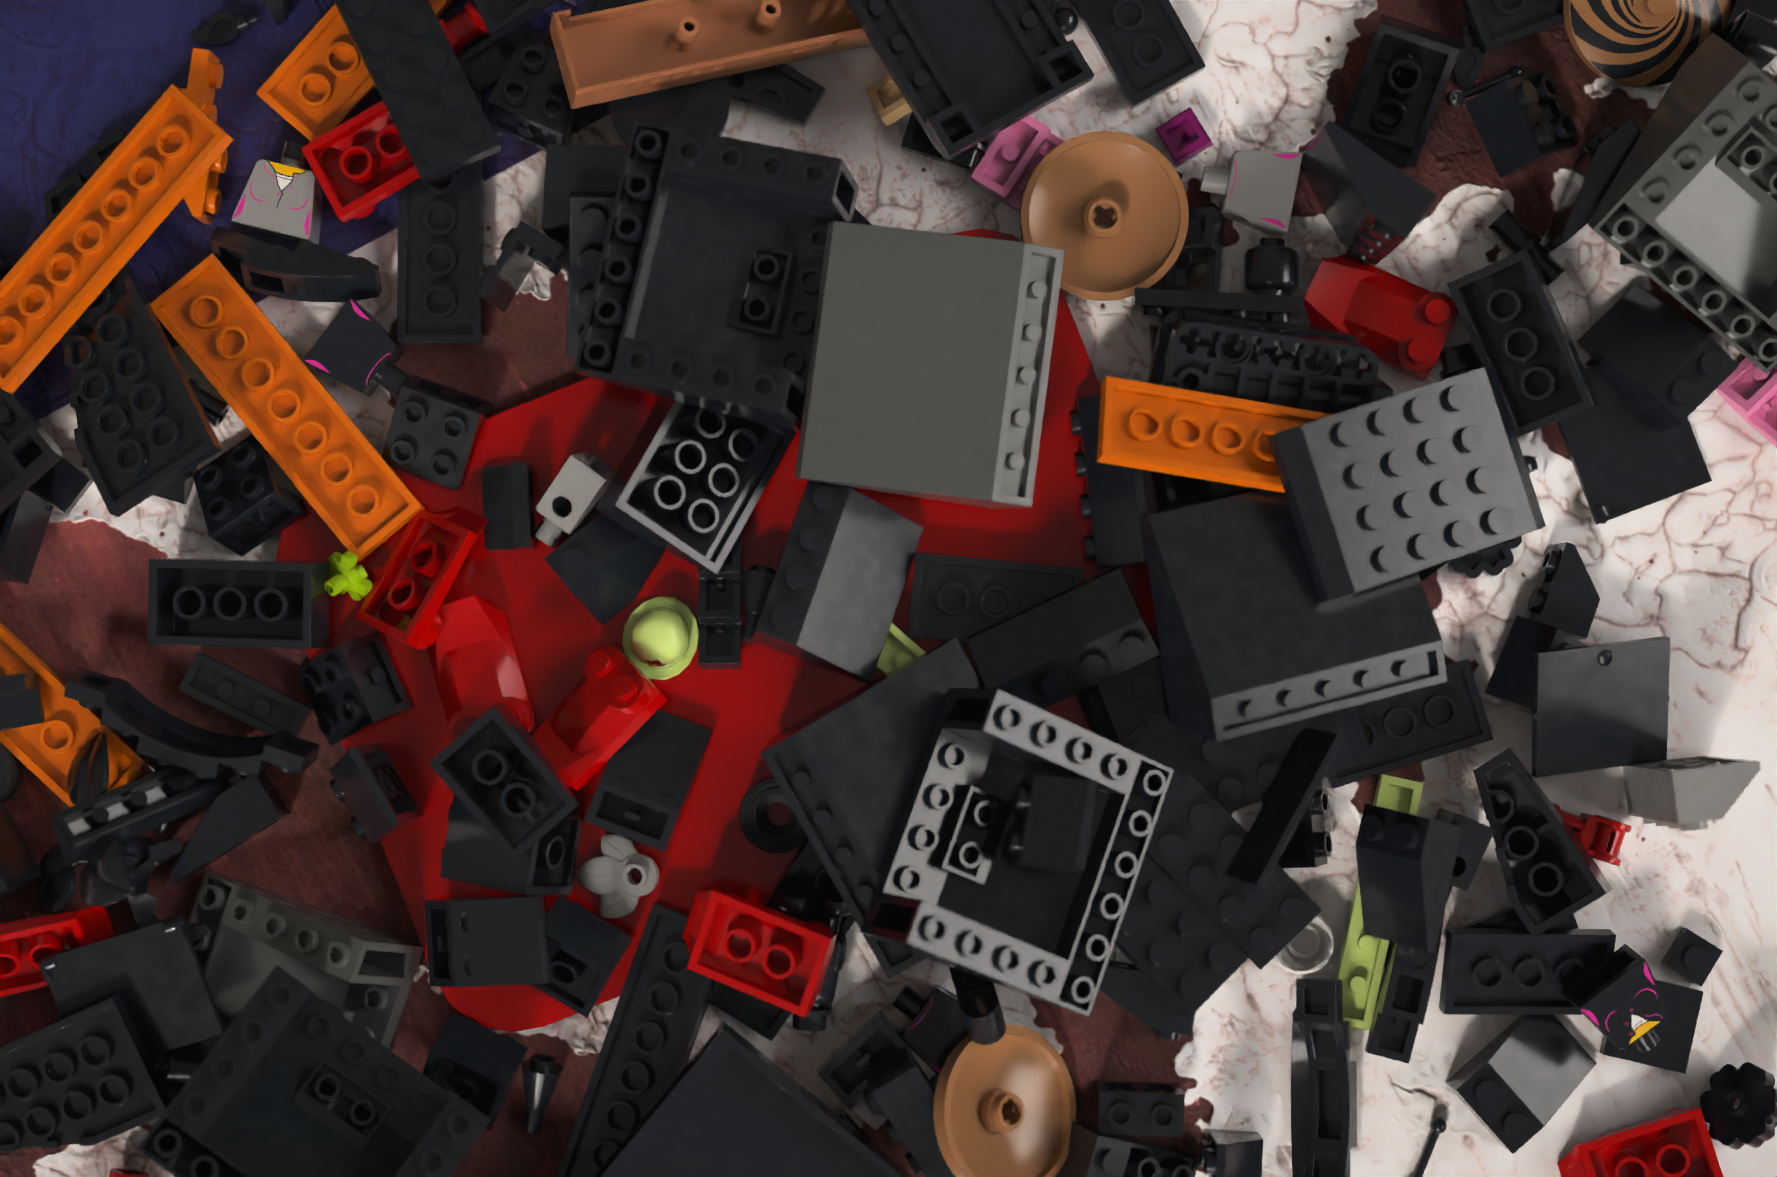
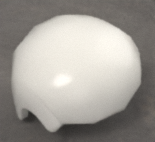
(1308, 949)

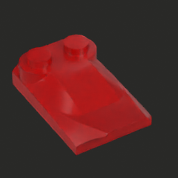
(360, 163)
(1381, 311)
(420, 575)
(478, 665)
(597, 715)
(29, 939)
(758, 950)
(1658, 1147)

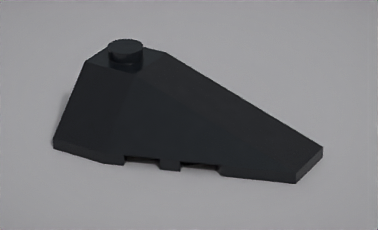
(604, 566)
(1539, 854)

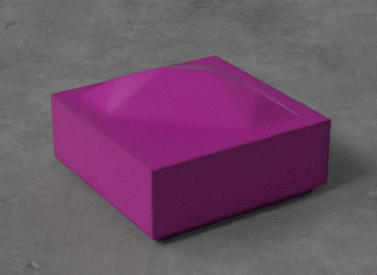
(1183, 136)

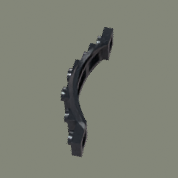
(180, 743)
(1322, 1082)

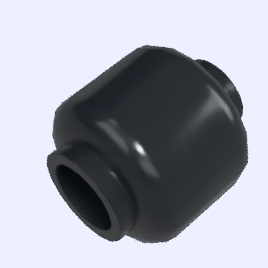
(1271, 268)

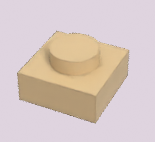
(888, 100)

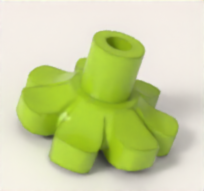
(347, 576)

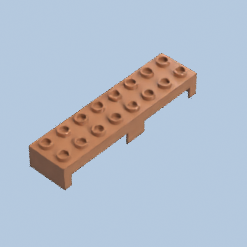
(691, 41)

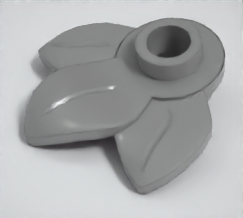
(612, 876)

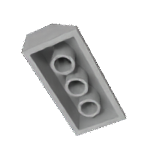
(1687, 790)

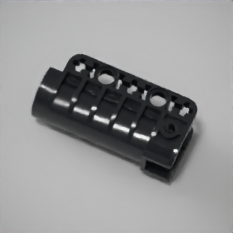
(1261, 373)

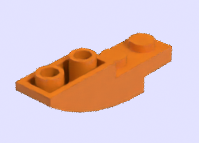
(204, 78)

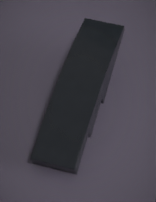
(721, 613)

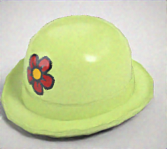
(661, 637)

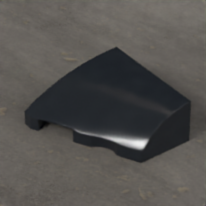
(1201, 255)

